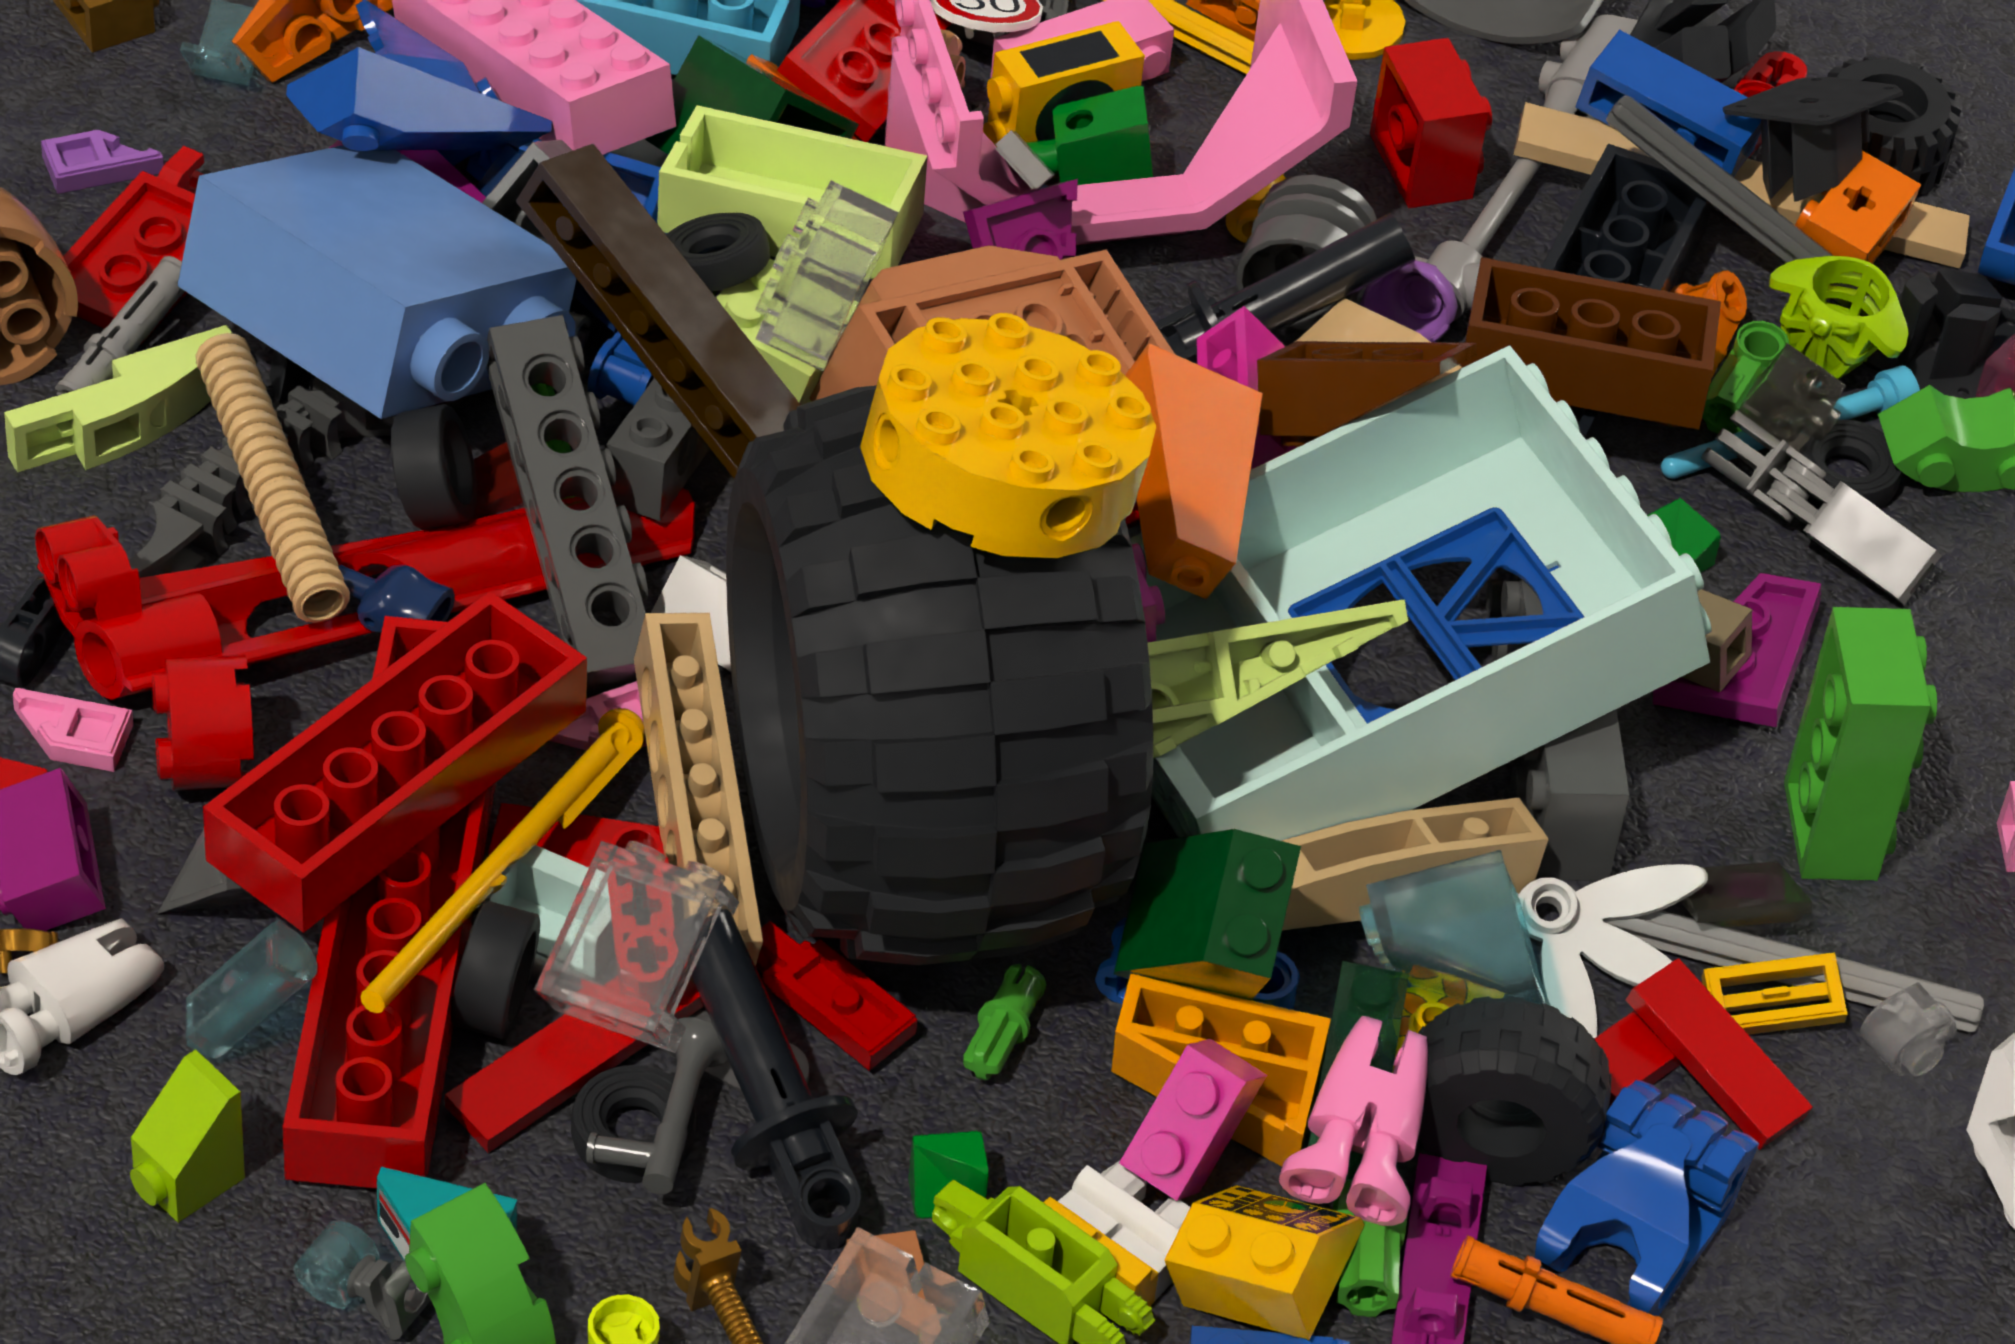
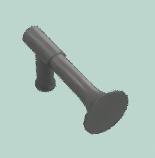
(662, 1157)

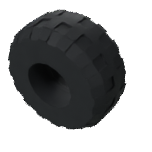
(1513, 1089)

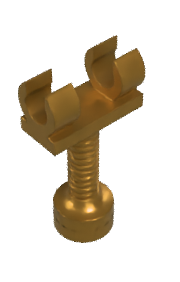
(714, 1277)

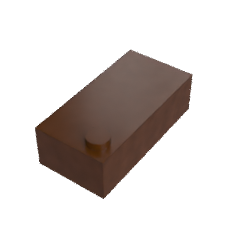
(1600, 340)

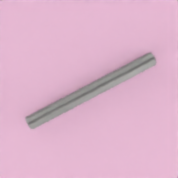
(1731, 947)

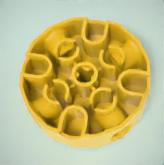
(1008, 436)

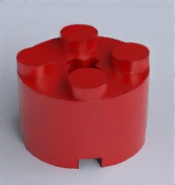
(205, 722)

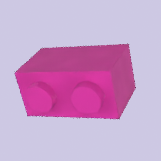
(1193, 1119)

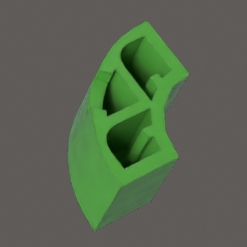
(1953, 440)
(470, 1269)

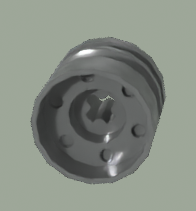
(1296, 221)

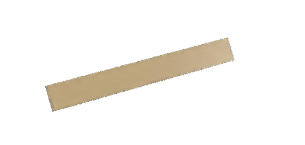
(1580, 142)

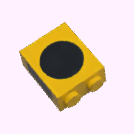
(1057, 71)

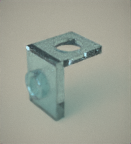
(216, 54)

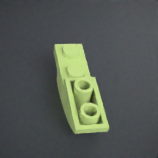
(104, 421)

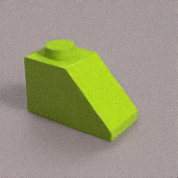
(189, 1140)

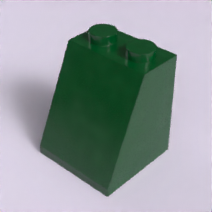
(733, 84)
(1209, 911)

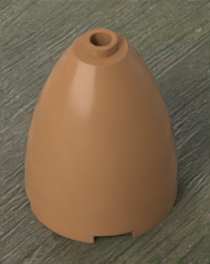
(34, 292)

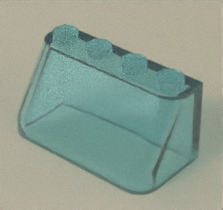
(1455, 930)

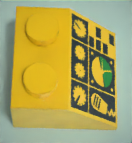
(1261, 1258)

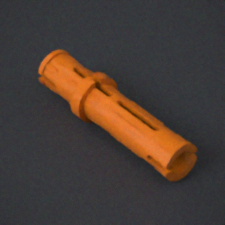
(1544, 1292)

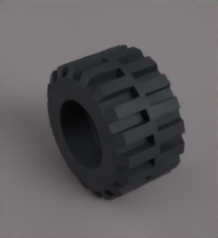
(1911, 130)

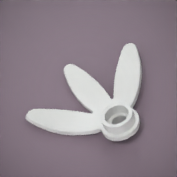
(1584, 933)

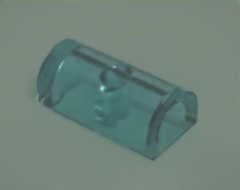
(247, 989)

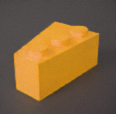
(1281, 1042)

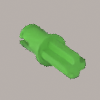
(1004, 1021)

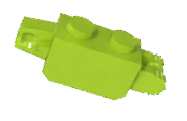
(1039, 1265)

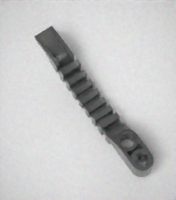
(204, 501)

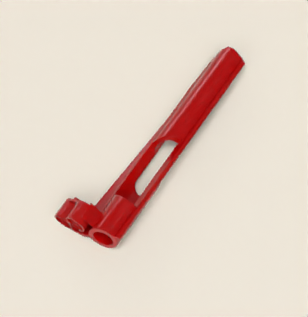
(135, 623)

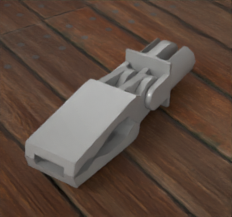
(1845, 522)

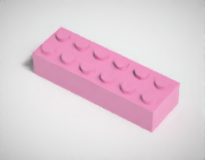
(554, 64)

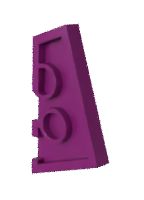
(1028, 222)
(1780, 628)

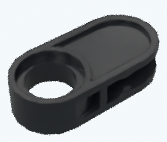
(29, 635)

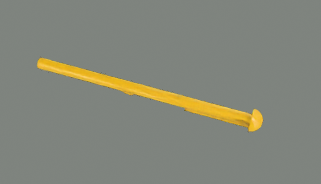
(620, 738)

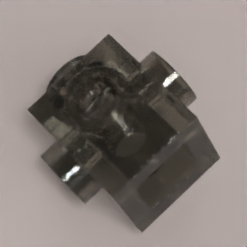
(1794, 399)

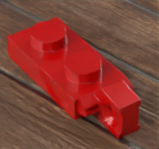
(834, 996)

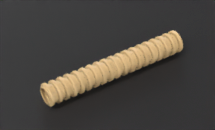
(272, 478)

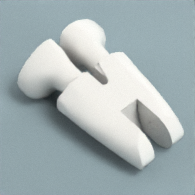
(71, 990)

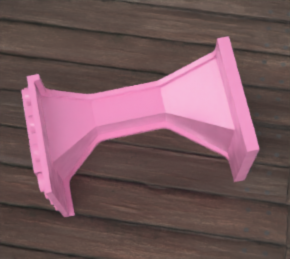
(1281, 113)

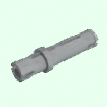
(128, 328)

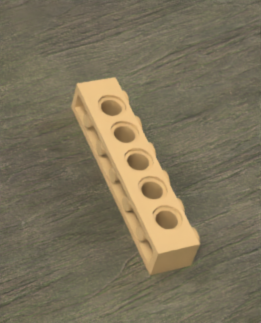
(694, 757)

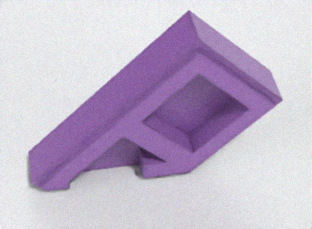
(95, 160)

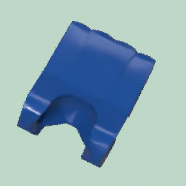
(1652, 1191)

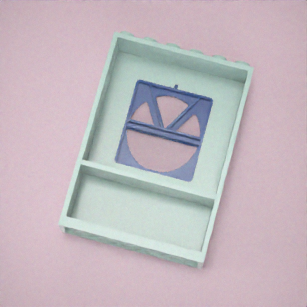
(1445, 474)

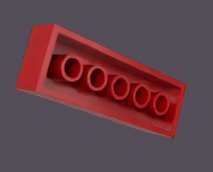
(394, 760)

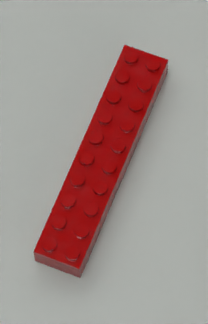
(369, 1080)

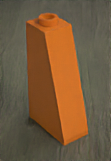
(1195, 469)

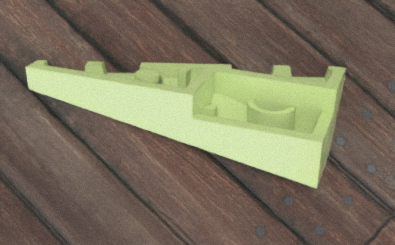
(1226, 671)

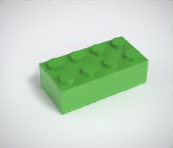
(1858, 743)

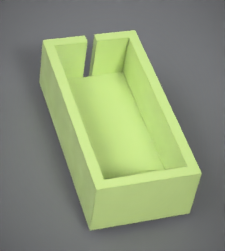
(772, 170)

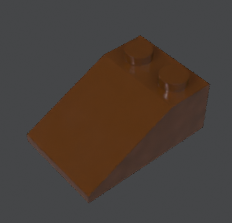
(1325, 383)

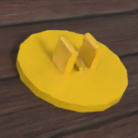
(1366, 25)

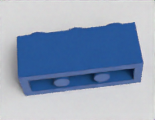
(1673, 93)

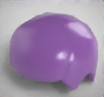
(1415, 298)

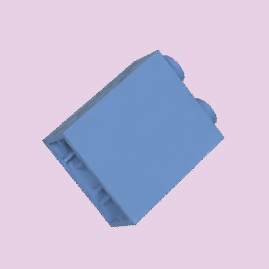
(368, 272)

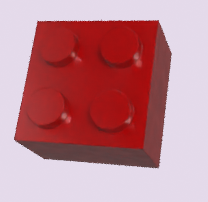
(1429, 122)

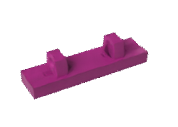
(1441, 1215)

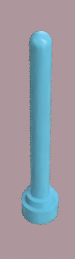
(1883, 392)

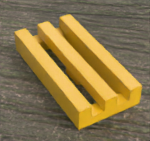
(1781, 969)

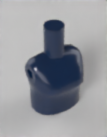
(397, 593)

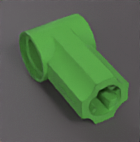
(1752, 351)
(1372, 1271)

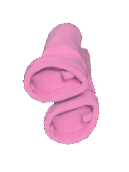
(1366, 1114)

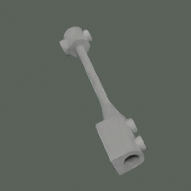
(1562, 88)

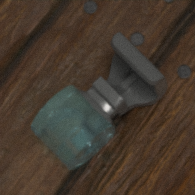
(348, 1265)

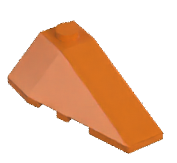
(293, 32)

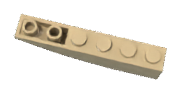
(1348, 856)

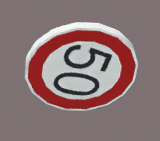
(990, 15)

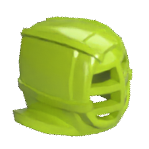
(1831, 333)

